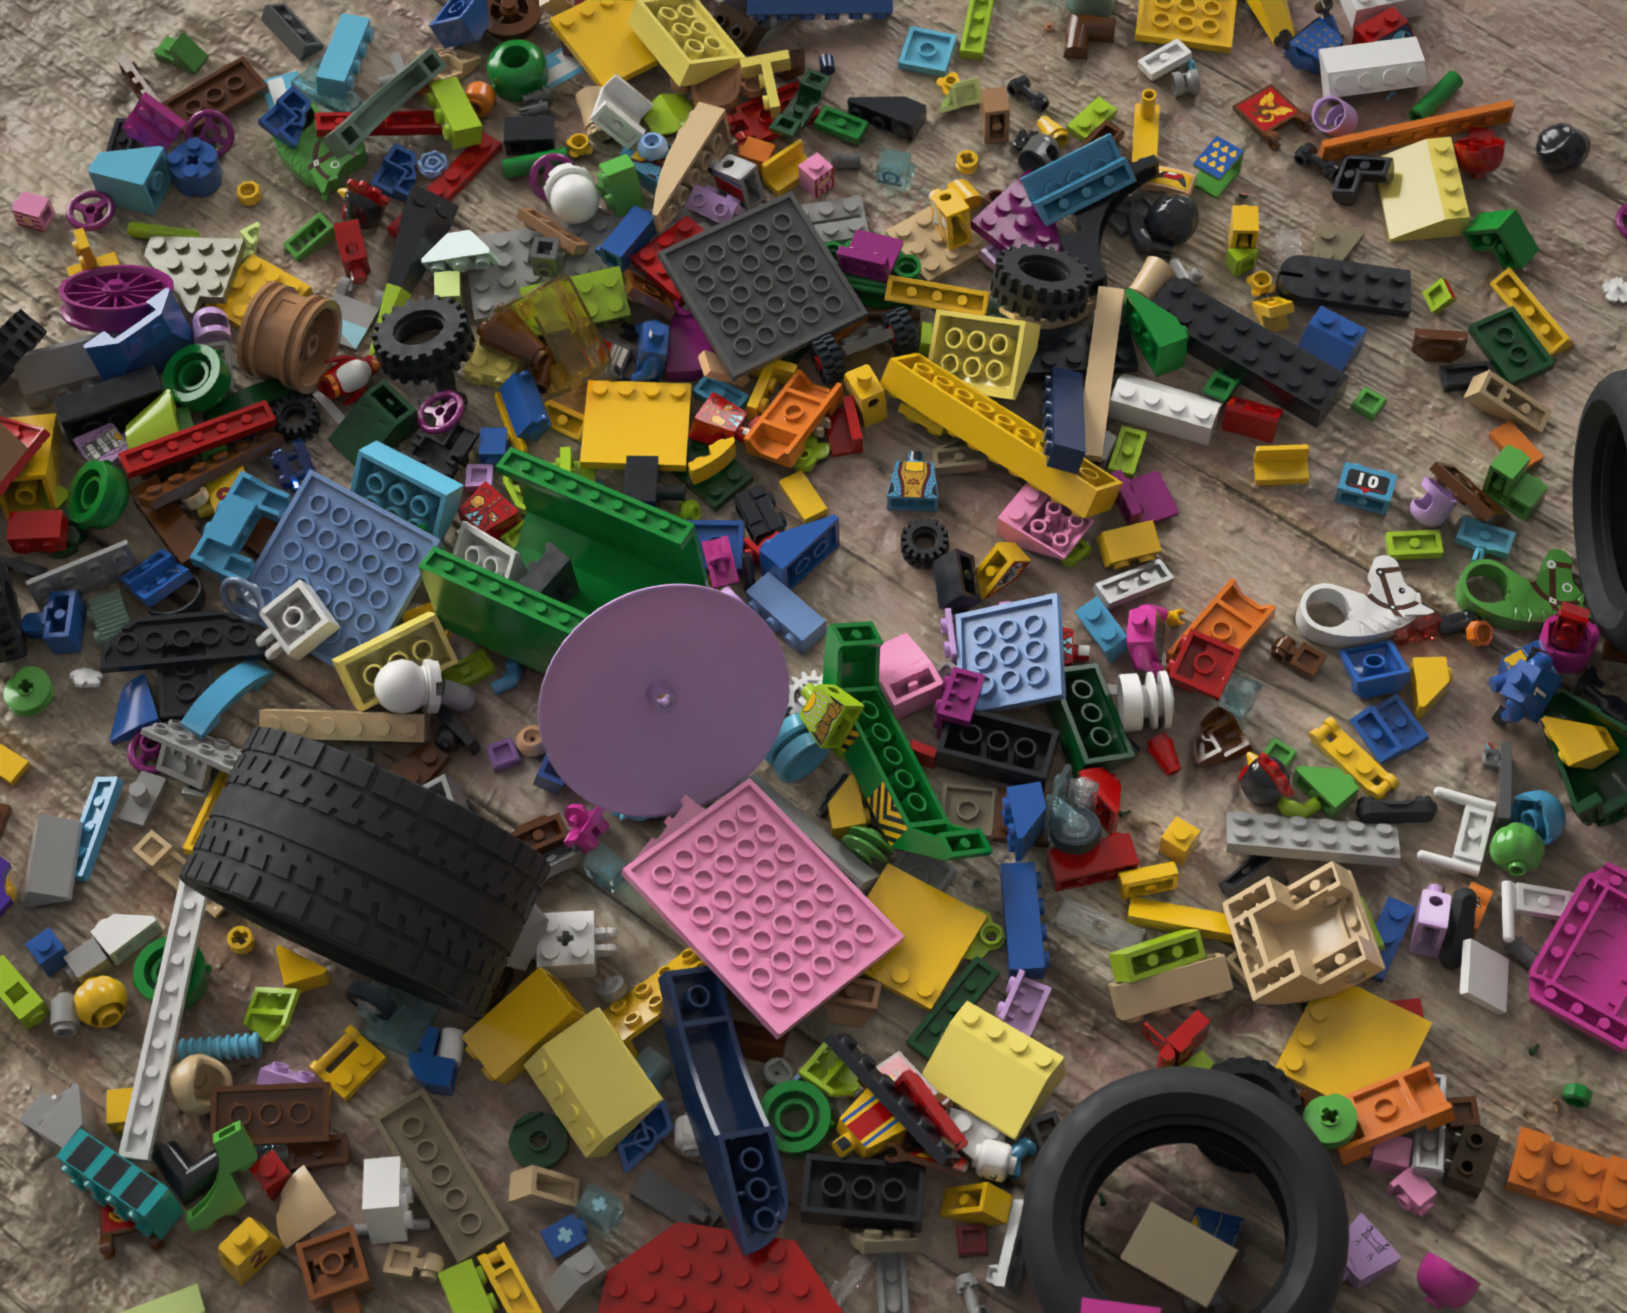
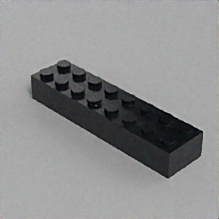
(1254, 354)

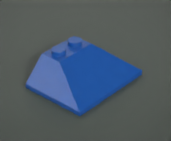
(145, 343)

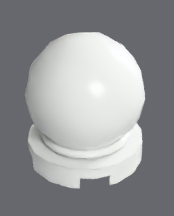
(572, 194)
(406, 686)

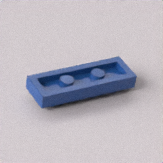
(1392, 927)

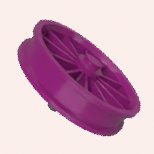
(110, 297)

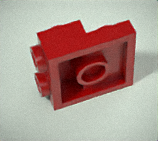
(1202, 664)

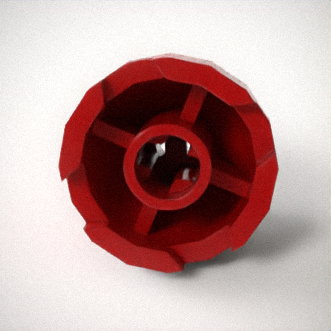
(1479, 156)

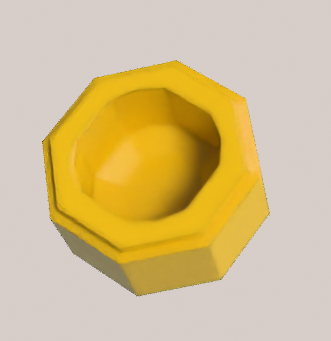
(249, 193)

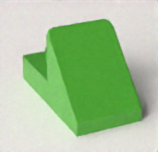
(181, 53)

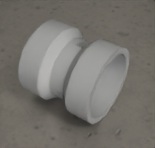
(1185, 83)

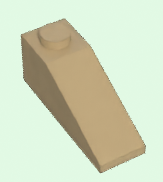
(1506, 402)

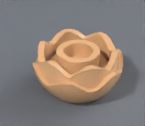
(529, 748)

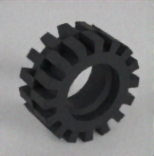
(292, 407)
(920, 530)

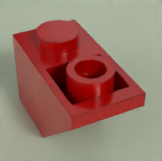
(1569, 626)

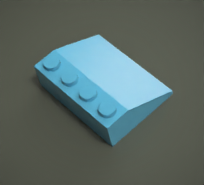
(406, 488)

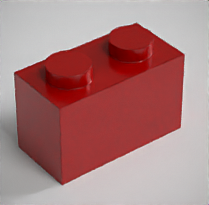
(37, 531)

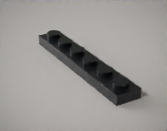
(898, 1104)

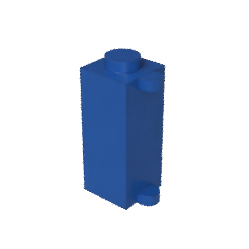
(627, 238)
(525, 406)

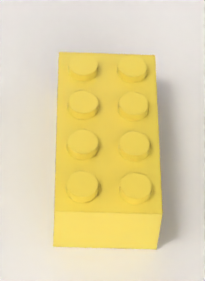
(412, 641)

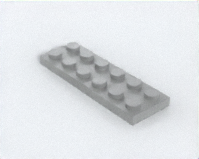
(1312, 839)

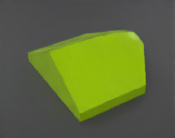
(668, 113)
(271, 1011)
(829, 1073)

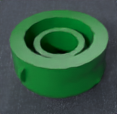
(513, 82)
(189, 367)
(98, 495)
(148, 966)
(798, 1096)

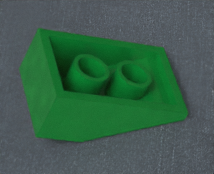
(1155, 333)

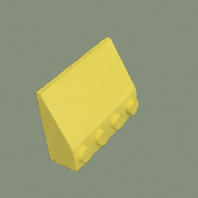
(684, 39)
(1425, 193)
(984, 350)
(994, 1070)
(593, 1084)

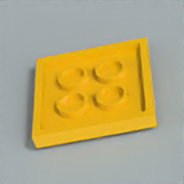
(249, 279)

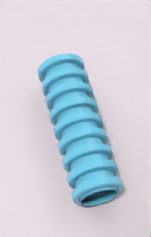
(222, 1047)

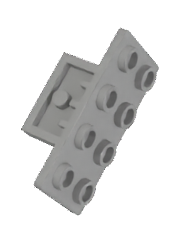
(84, 574)
(187, 755)

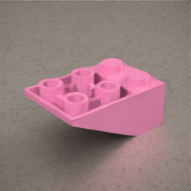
(1041, 524)
(907, 676)

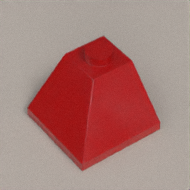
(1108, 796)

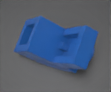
(430, 1071)

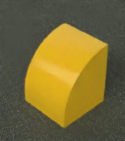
(967, 193)

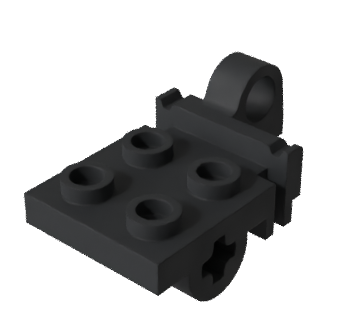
(444, 455)

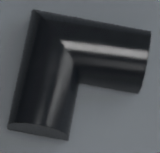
(1360, 170)
(186, 1178)

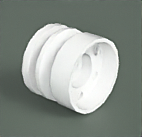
(1145, 701)

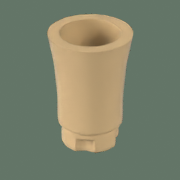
(586, 100)
(1152, 277)

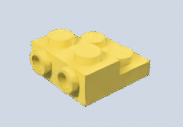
(489, 368)

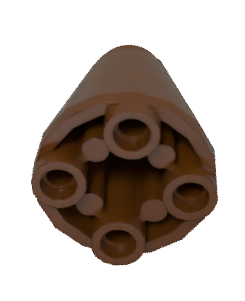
(512, 339)

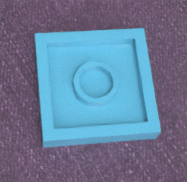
(927, 51)

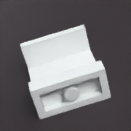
(620, 111)

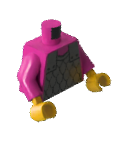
(1146, 635)

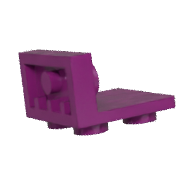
(870, 255)
(1144, 498)
(959, 698)

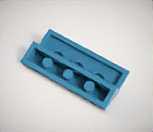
(1077, 179)

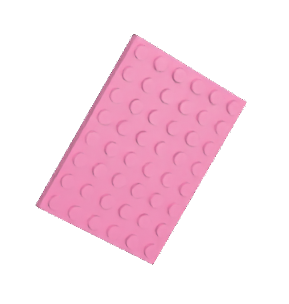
(763, 907)

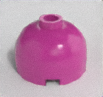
(1445, 1283)

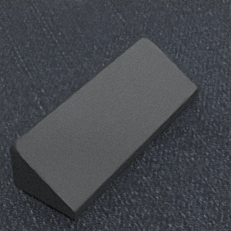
(291, 30)

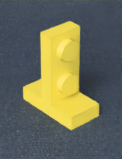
(764, 67)

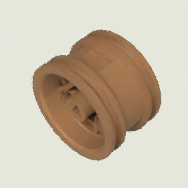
(288, 336)

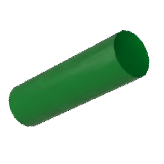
(1436, 96)
(522, 165)

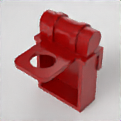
(1181, 1043)

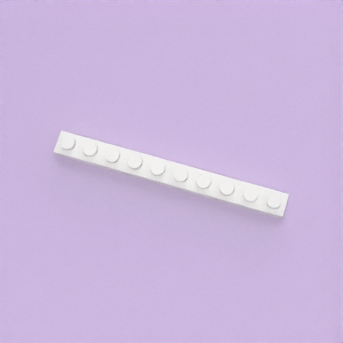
(163, 1025)

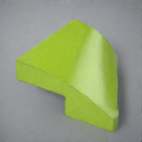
(153, 422)

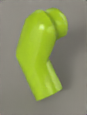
(1293, 808)

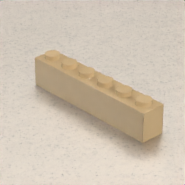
(349, 724)

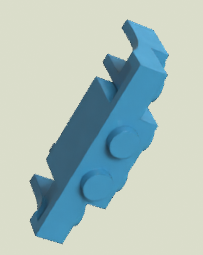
(233, 524)

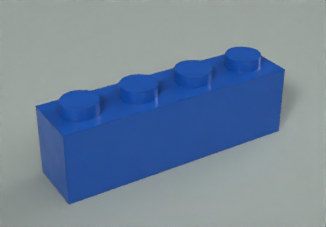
(1022, 919)

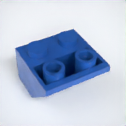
(1024, 817)

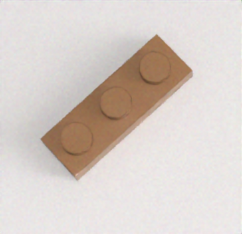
(537, 221)

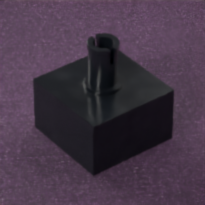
(645, 482)

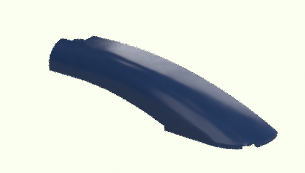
(723, 1106)

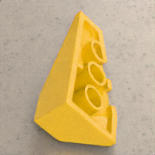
(1273, 16)

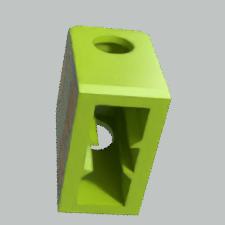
(829, 714)

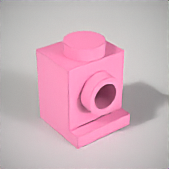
(1412, 1192)

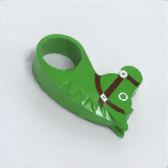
(316, 164)
(1524, 603)

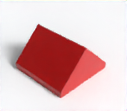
(1252, 419)

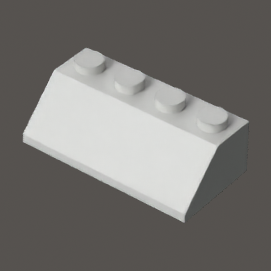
(1372, 67)
(1164, 409)

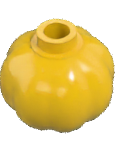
(101, 1001)

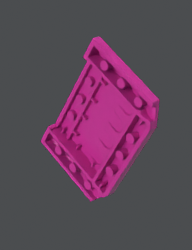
(1584, 960)

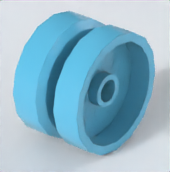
(795, 751)

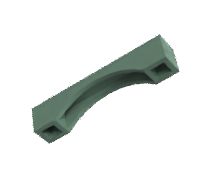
(384, 102)

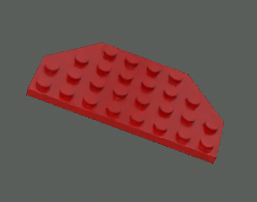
(705, 1272)

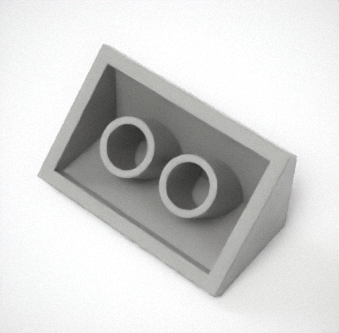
(52, 861)

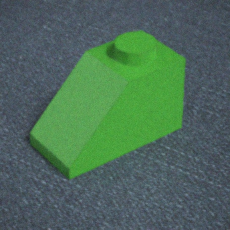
(1329, 786)

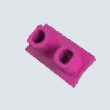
(720, 562)
(585, 826)

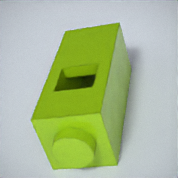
(20, 996)

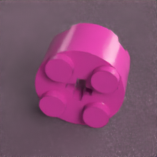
(1569, 660)

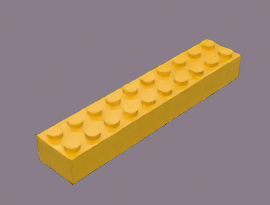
(996, 433)

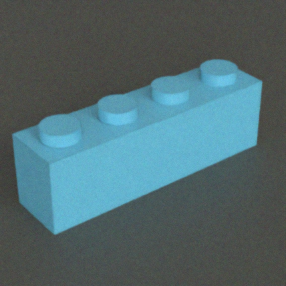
(344, 56)

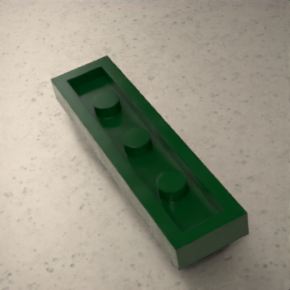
(969, 987)

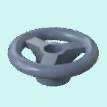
(247, 596)

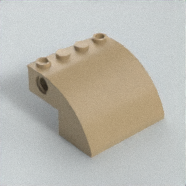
(1303, 936)

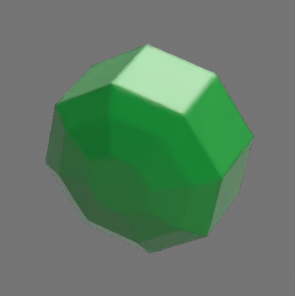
(1576, 1095)

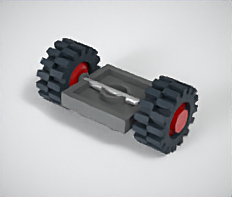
(897, 330)

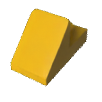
(1273, 312)

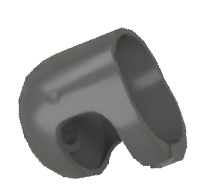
(1038, 152)

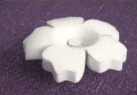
(1615, 290)
(86, 677)

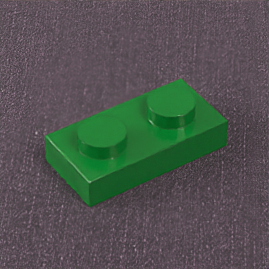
(841, 125)

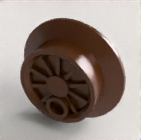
(513, 18)

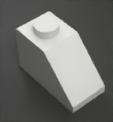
(125, 934)

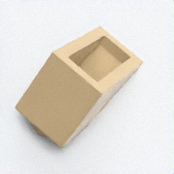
(543, 1189)

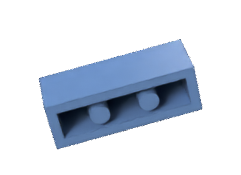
(786, 613)

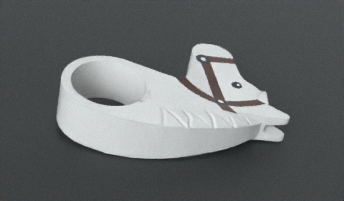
(1366, 617)

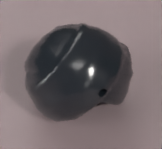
(1562, 147)
(1172, 218)

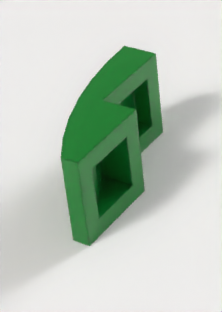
(1221, 386)

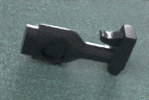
(1609, 704)

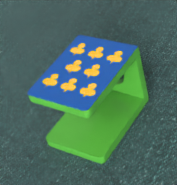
(1218, 167)

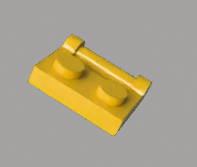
(354, 1069)

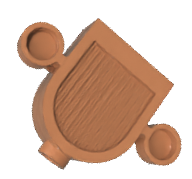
(723, 89)

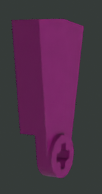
(685, 346)

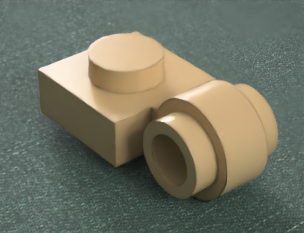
(404, 1261)

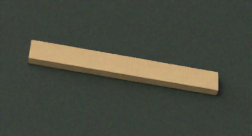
(1101, 369)

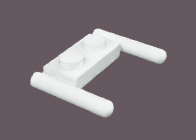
(1471, 835)
(1530, 901)

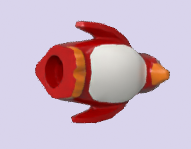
(348, 376)

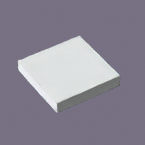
(1484, 976)

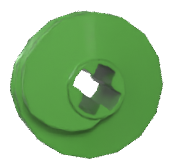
(29, 692)
(865, 844)
(1334, 1108)

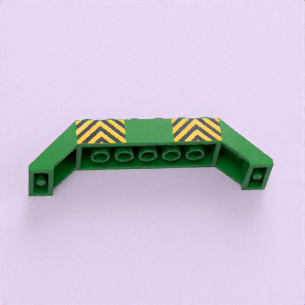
(883, 757)

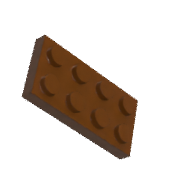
(221, 91)
(274, 1112)

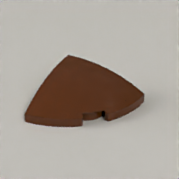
(1219, 739)

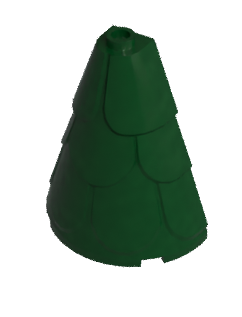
(1598, 793)

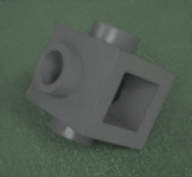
(546, 257)

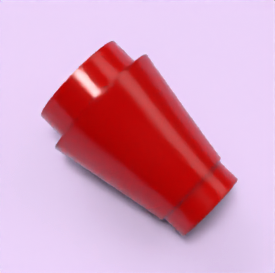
(1164, 753)

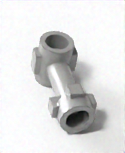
(966, 1286)

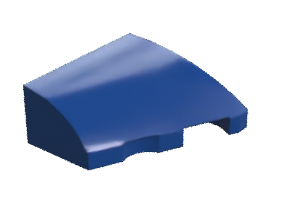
(287, 117)
(396, 173)
(134, 710)
(645, 1137)

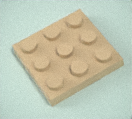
(925, 243)

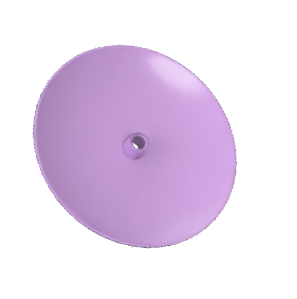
(644, 752)

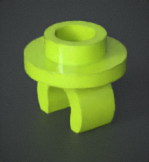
(689, 510)

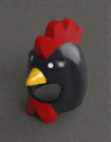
(363, 203)
(1266, 779)

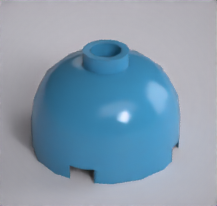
(1541, 812)

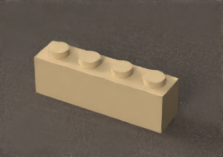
(1171, 988)

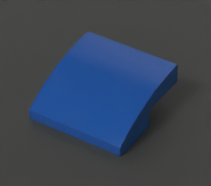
(155, 577)
(1389, 729)

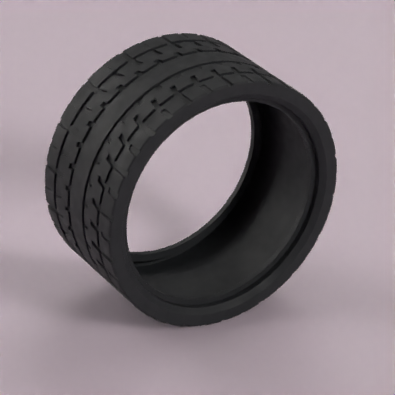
(367, 869)

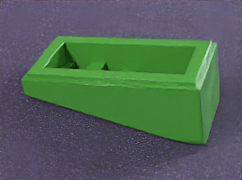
(306, 231)

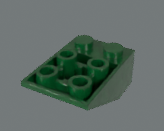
(377, 416)

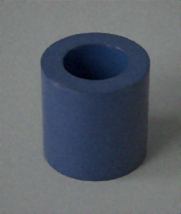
(827, 64)

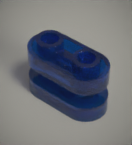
(281, 460)

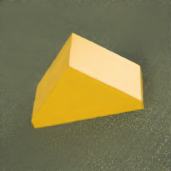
(301, 972)

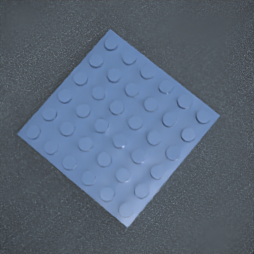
(329, 545)

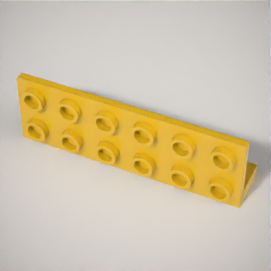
(643, 1004)

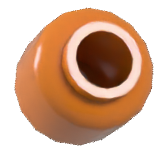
(481, 98)

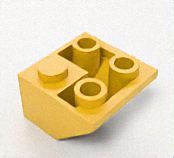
(1580, 743)

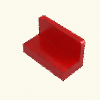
(845, 430)

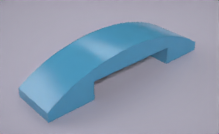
(222, 694)

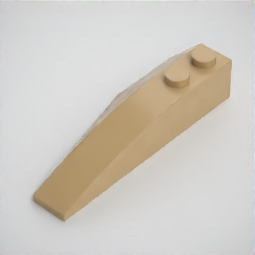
(697, 144)

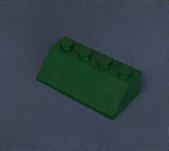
(1089, 722)

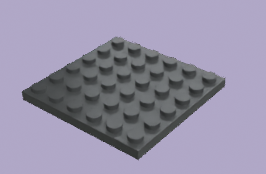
(762, 285)

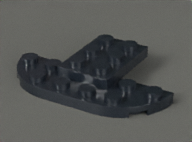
(182, 652)

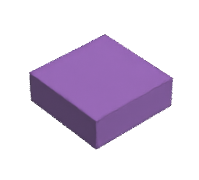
(503, 754)

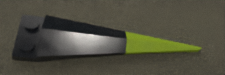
(422, 225)

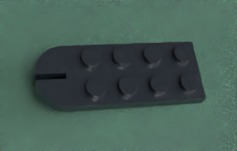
(1345, 285)
(1071, 348)

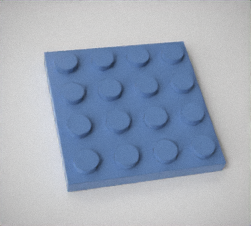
(1016, 650)

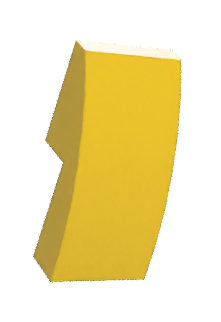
(721, 454)

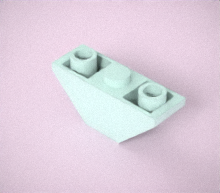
(459, 252)

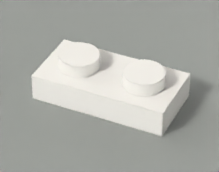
(1164, 59)

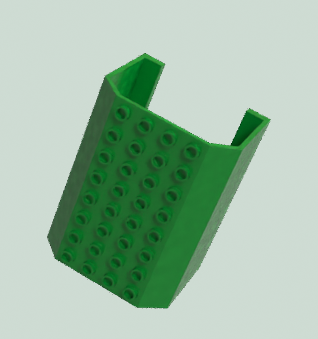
(613, 550)

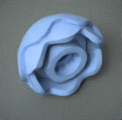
(652, 146)
(432, 158)

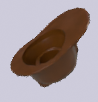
(797, 62)

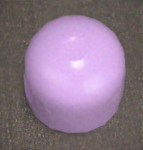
(1343, 111)
(210, 325)
(1434, 505)

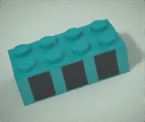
(119, 1184)

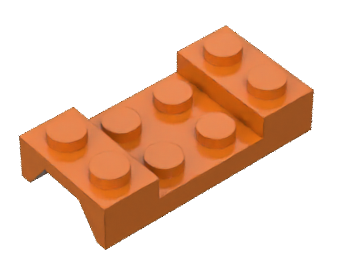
(791, 419)
(1230, 619)
(1395, 1108)
(1569, 1177)

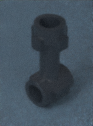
(1022, 86)
(1308, 154)

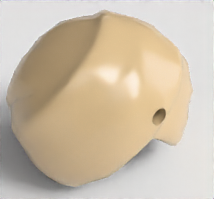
(192, 1082)

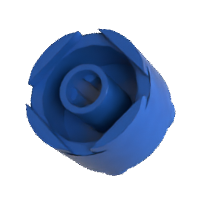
(195, 168)

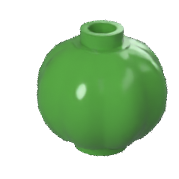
(1517, 849)

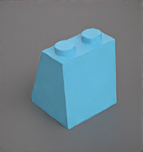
(133, 177)

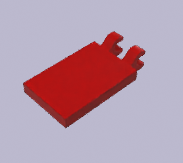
(757, 120)

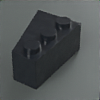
(552, 575)

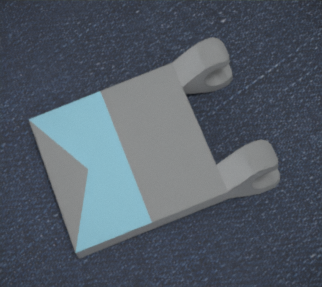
(356, 315)

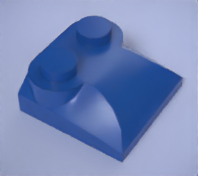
(1375, 668)

